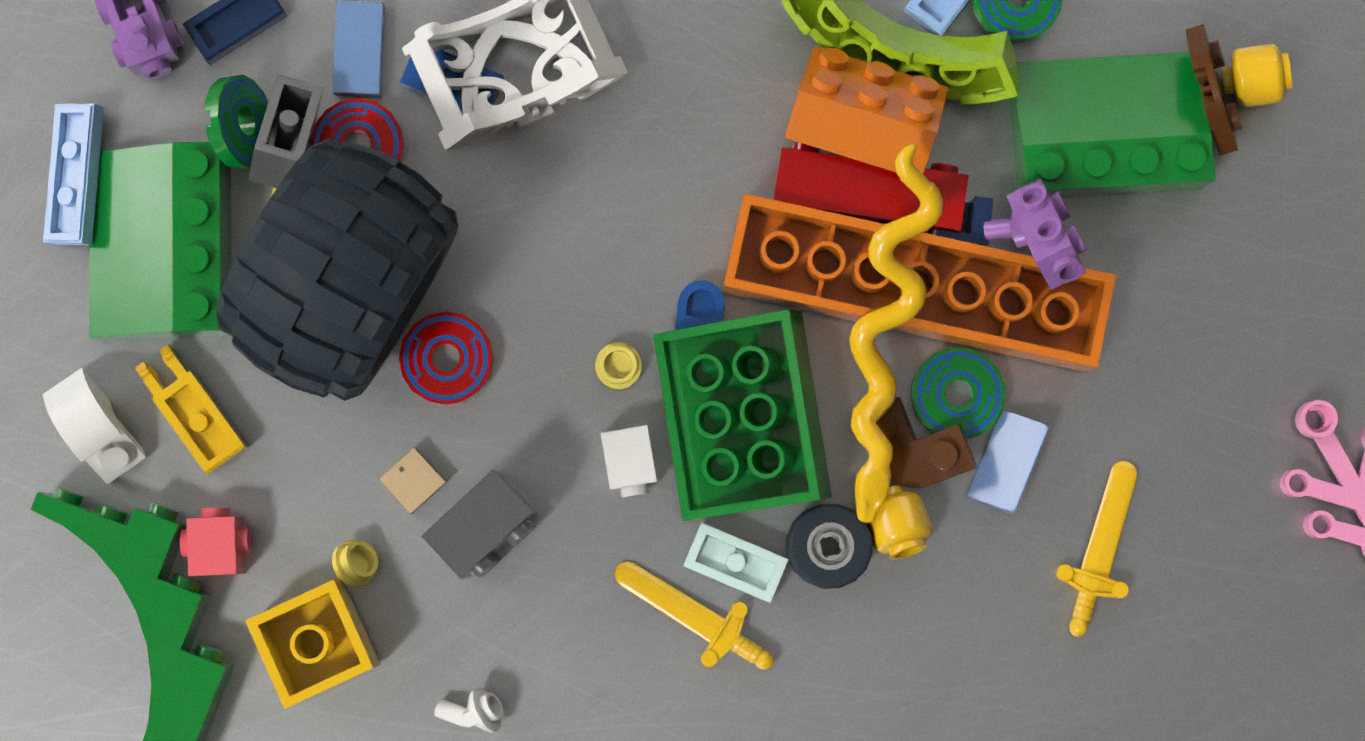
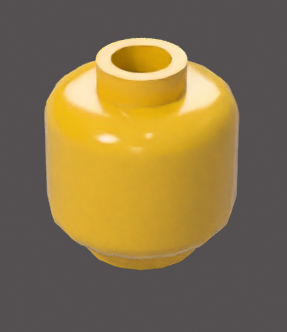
(1258, 75)
(901, 525)

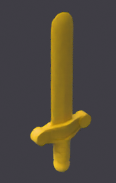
(1093, 577)
(718, 631)

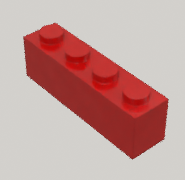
(862, 189)

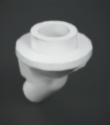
(482, 711)

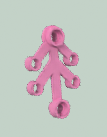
(1352, 485)

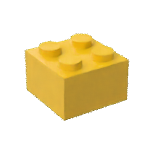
(312, 642)

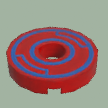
(362, 117)
(418, 354)

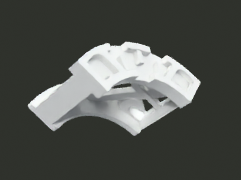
(480, 118)

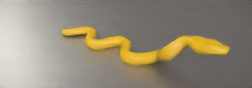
(875, 476)

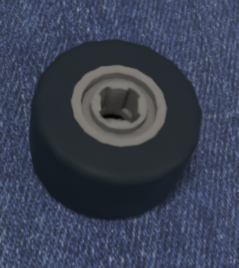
(815, 551)

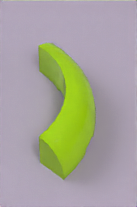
(971, 67)

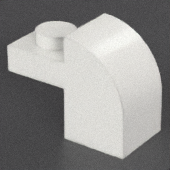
(90, 426)

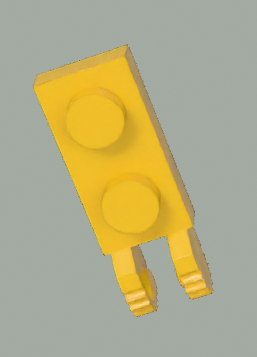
(193, 413)

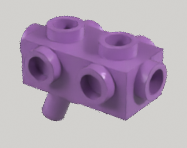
(143, 36)
(1039, 224)

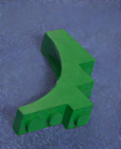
(141, 554)

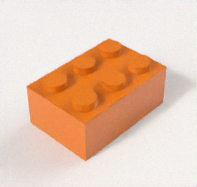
(865, 109)

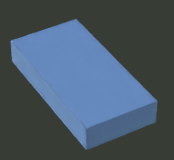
(358, 48)

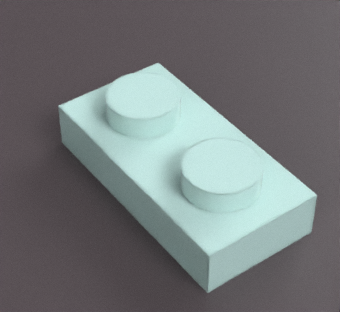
(735, 562)

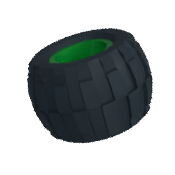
(335, 268)

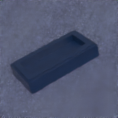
(230, 25)

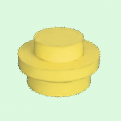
(618, 365)
(355, 562)

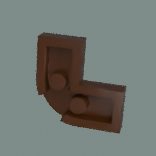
(1222, 118)
(927, 459)

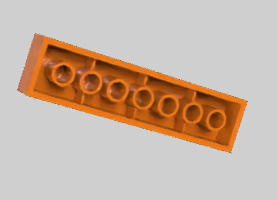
(972, 290)

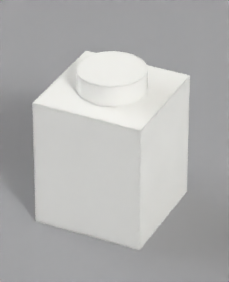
(629, 460)

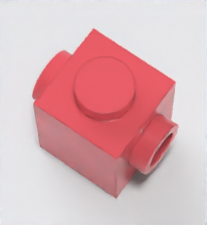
(215, 543)

